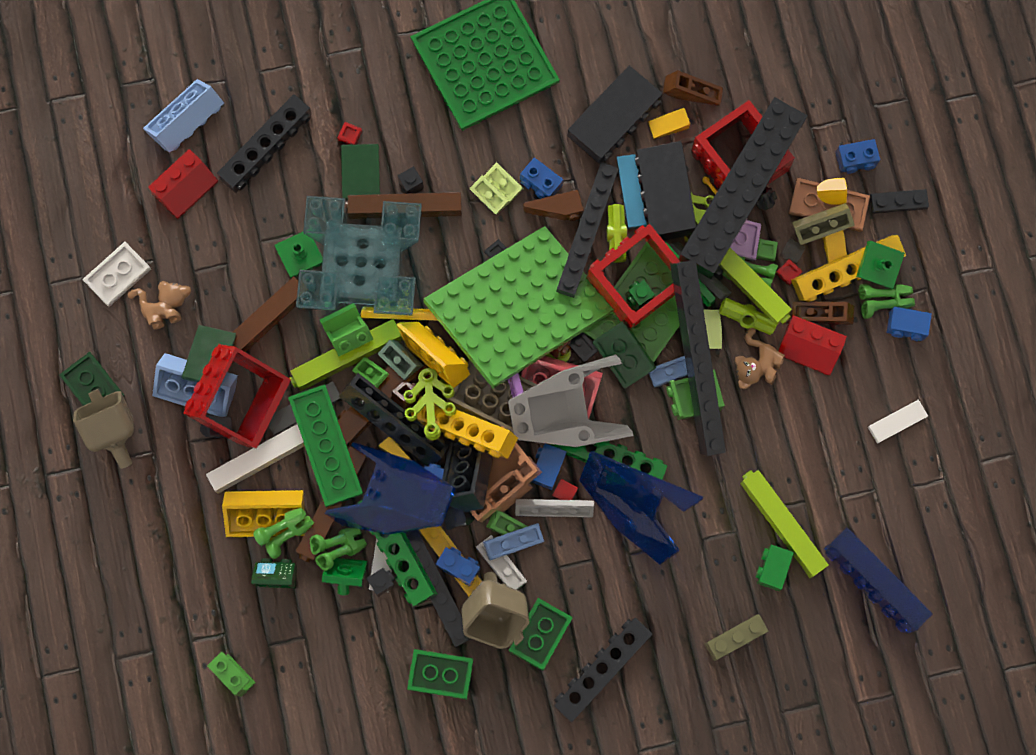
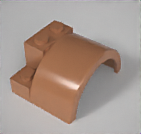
(507, 482)

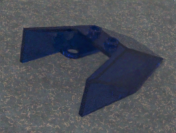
(398, 498)
(632, 500)

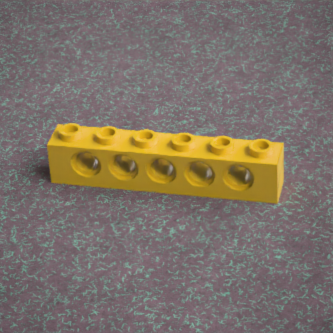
(803, 283)
(472, 431)

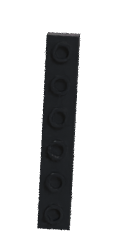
(292, 107)
(392, 420)
(640, 635)

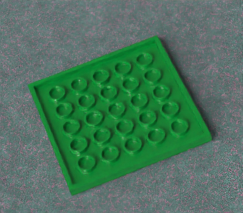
(484, 60)

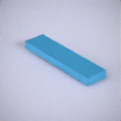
(631, 191)

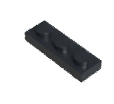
(899, 201)

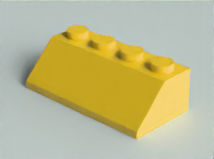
(433, 352)
(256, 509)

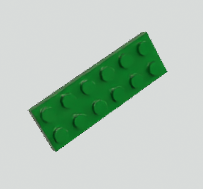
(325, 446)

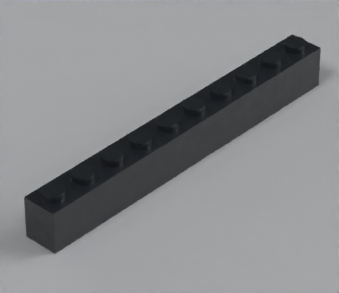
(698, 357)

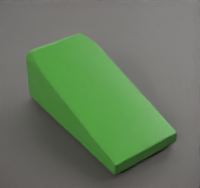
(370, 371)
(503, 524)

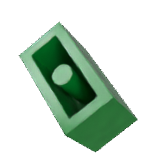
(774, 567)

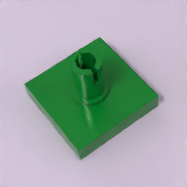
(299, 254)
(880, 264)
(345, 573)

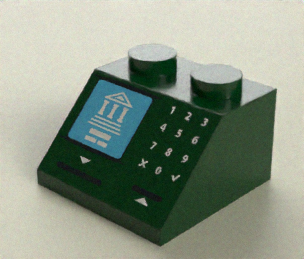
(274, 574)

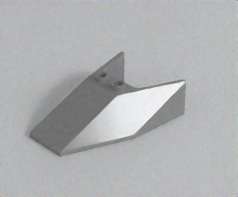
(557, 410)

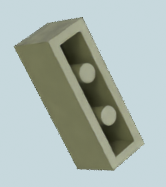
(823, 223)
(736, 637)

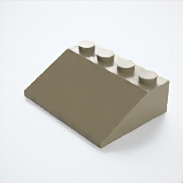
(482, 401)

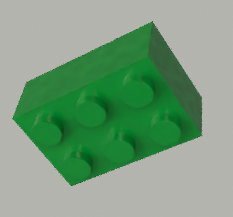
(541, 634)
(440, 674)

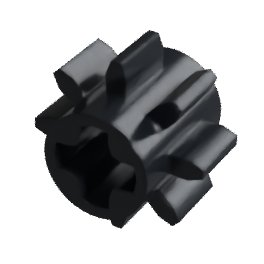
(767, 199)

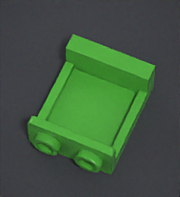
(346, 329)
(681, 397)
(231, 674)

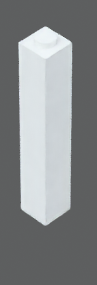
(256, 459)

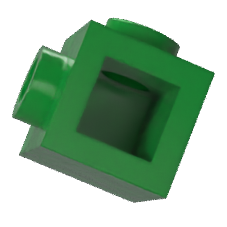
(639, 294)

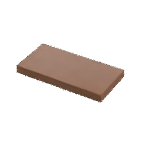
(807, 203)

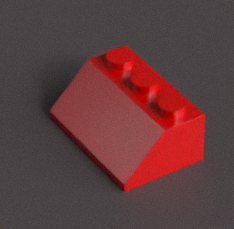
(183, 184)
(811, 345)

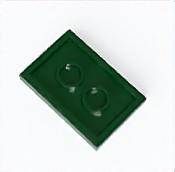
(360, 170)
(625, 345)
(202, 348)
(87, 376)

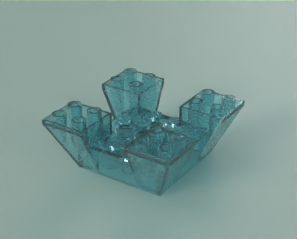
(336, 284)

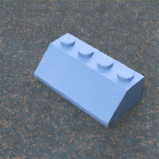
(184, 115)
(171, 386)

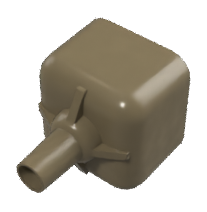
(106, 425)
(495, 613)

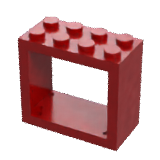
(712, 162)
(609, 293)
(262, 407)

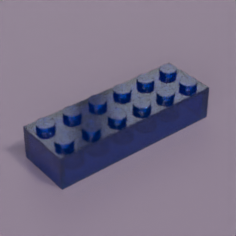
(877, 581)

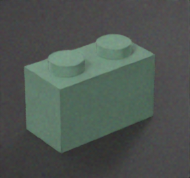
(400, 359)

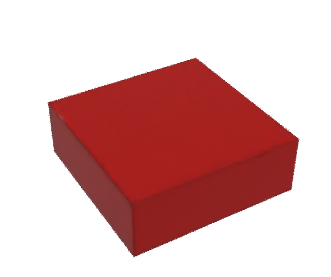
(349, 134)
(788, 272)
(564, 491)

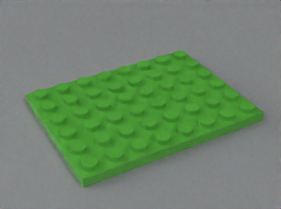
(509, 307)

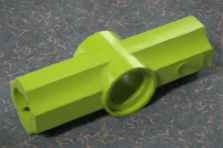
(616, 228)
(738, 312)

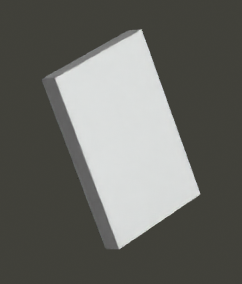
(117, 274)

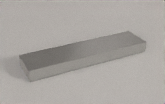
(554, 508)

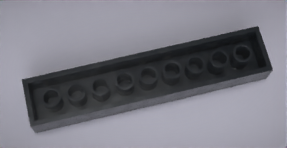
(743, 187)

